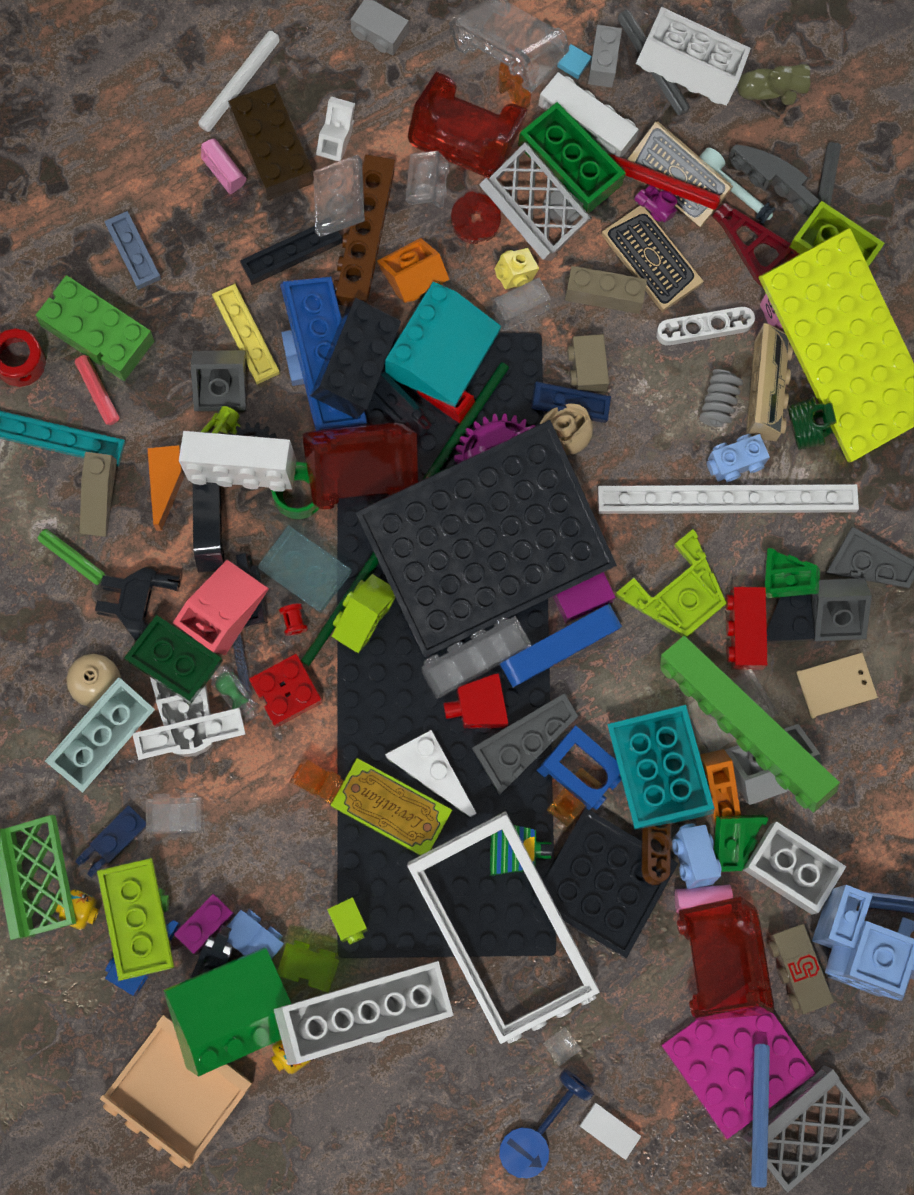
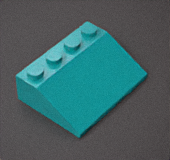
(442, 345)
(661, 768)

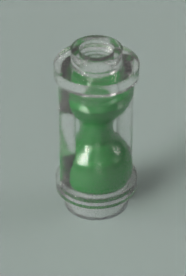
(229, 686)

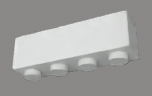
(600, 121)

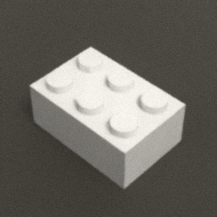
(794, 868)

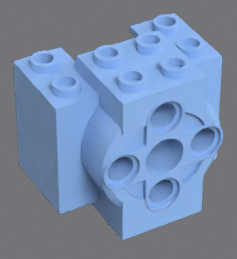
(862, 951)

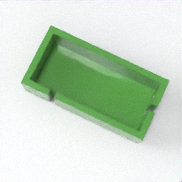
(95, 328)

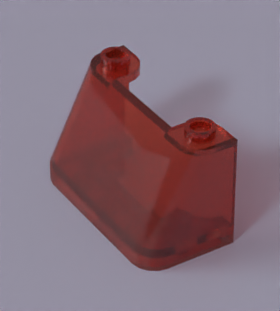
(462, 130)
(359, 461)
(727, 960)

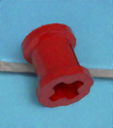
(293, 619)

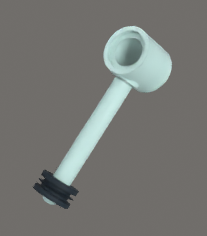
(717, 162)

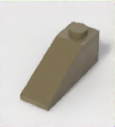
(96, 493)

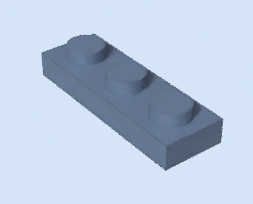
(132, 250)

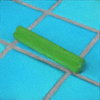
(71, 556)

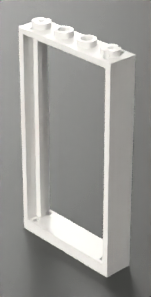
(537, 1018)

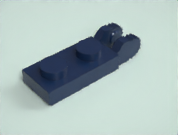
(113, 839)

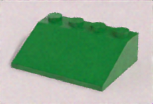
(227, 1011)

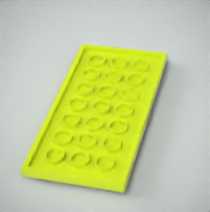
(845, 342)

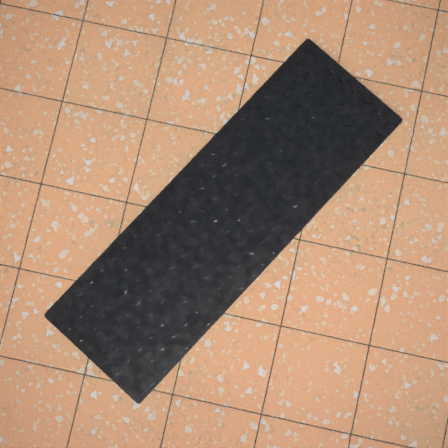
(389, 703)

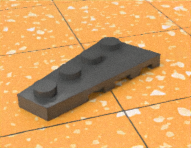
(518, 745)

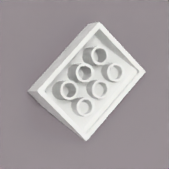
(693, 56)

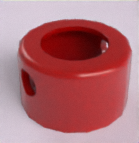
(32, 367)

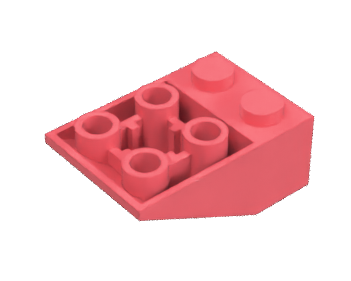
(221, 607)

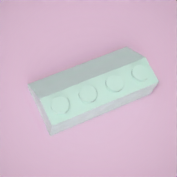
(100, 735)

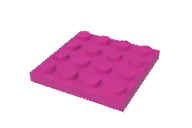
(719, 1065)

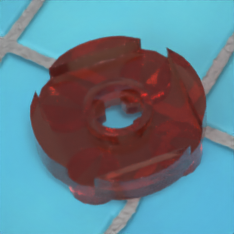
(479, 231)

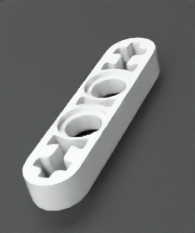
(706, 329)

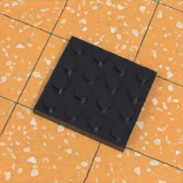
(601, 883)

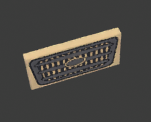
(670, 156)
(653, 257)

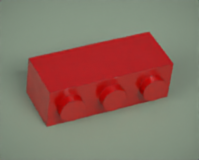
(747, 628)

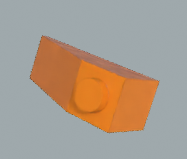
(165, 481)
(721, 783)

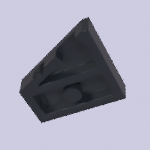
(791, 620)

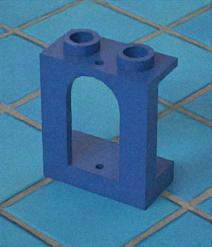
(589, 797)

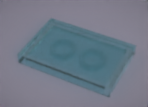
(304, 569)

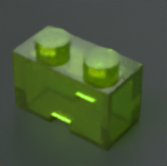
(316, 967)

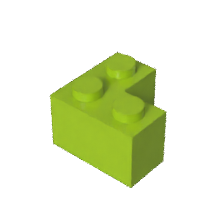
(363, 612)

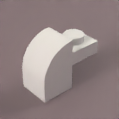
(336, 130)

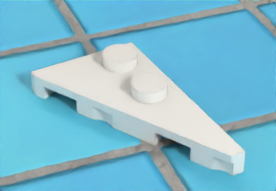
(427, 763)

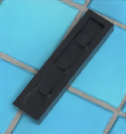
(287, 254)

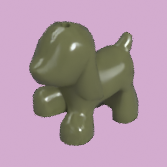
(775, 83)

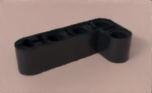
(207, 527)

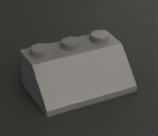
(754, 781)

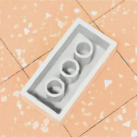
(237, 460)

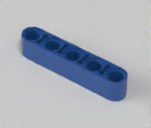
(560, 645)

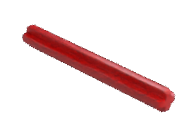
(668, 183)

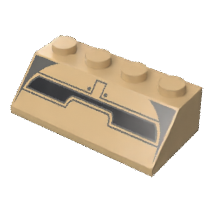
(768, 384)

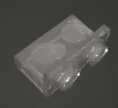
(427, 178)

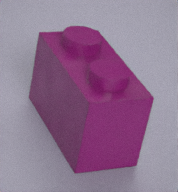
(584, 598)
(204, 923)

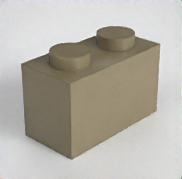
(589, 363)

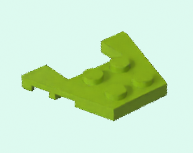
(686, 600)

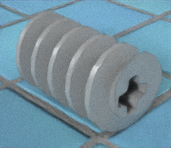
(720, 397)

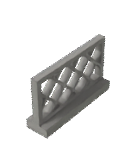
(518, 216)
(795, 1106)

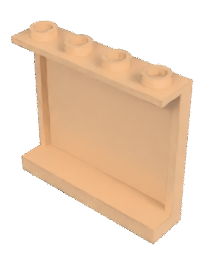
(172, 1102)

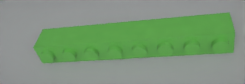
(749, 724)

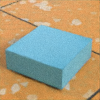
(574, 62)

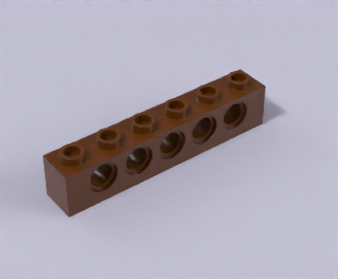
(382, 172)

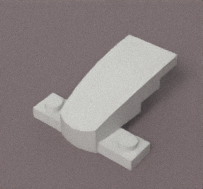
(187, 726)

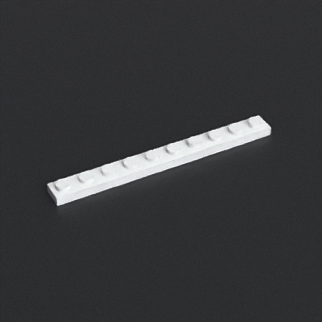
(727, 499)

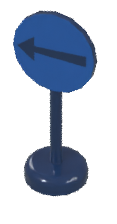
(525, 1150)

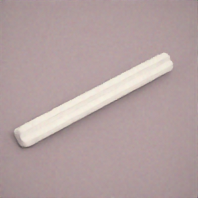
(239, 81)

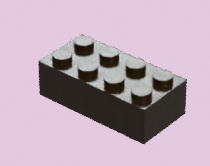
(271, 142)

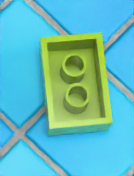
(828, 222)

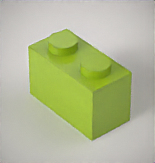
(348, 921)

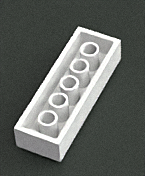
(363, 1013)

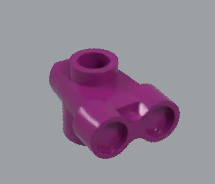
(658, 203)

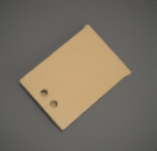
(836, 685)

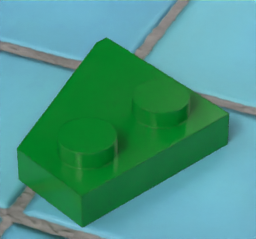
(790, 576)
(736, 839)

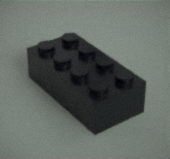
(356, 358)

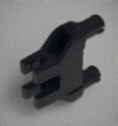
(135, 597)

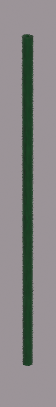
(436, 467)

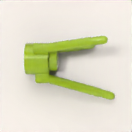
(223, 421)

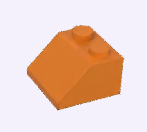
(413, 270)

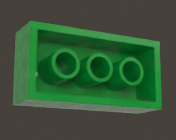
(573, 156)

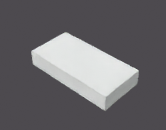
(610, 1131)

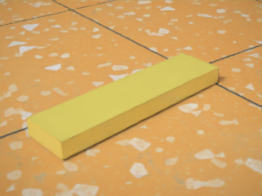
(245, 333)

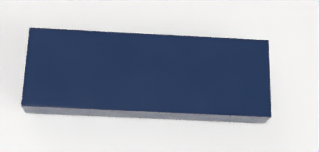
(551, 396)

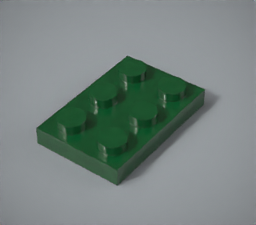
(173, 659)

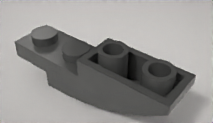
(768, 170)

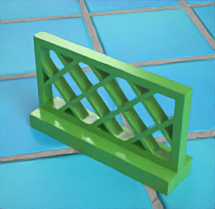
(15, 881)

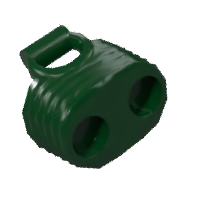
(805, 429)

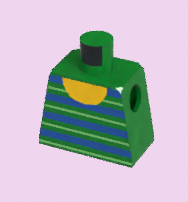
(503, 857)

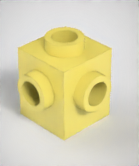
(516, 268)

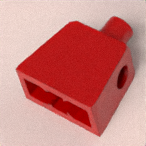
(479, 704)

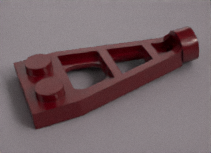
(764, 236)

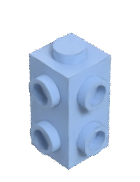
(731, 460)
(696, 856)

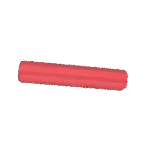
(97, 390)

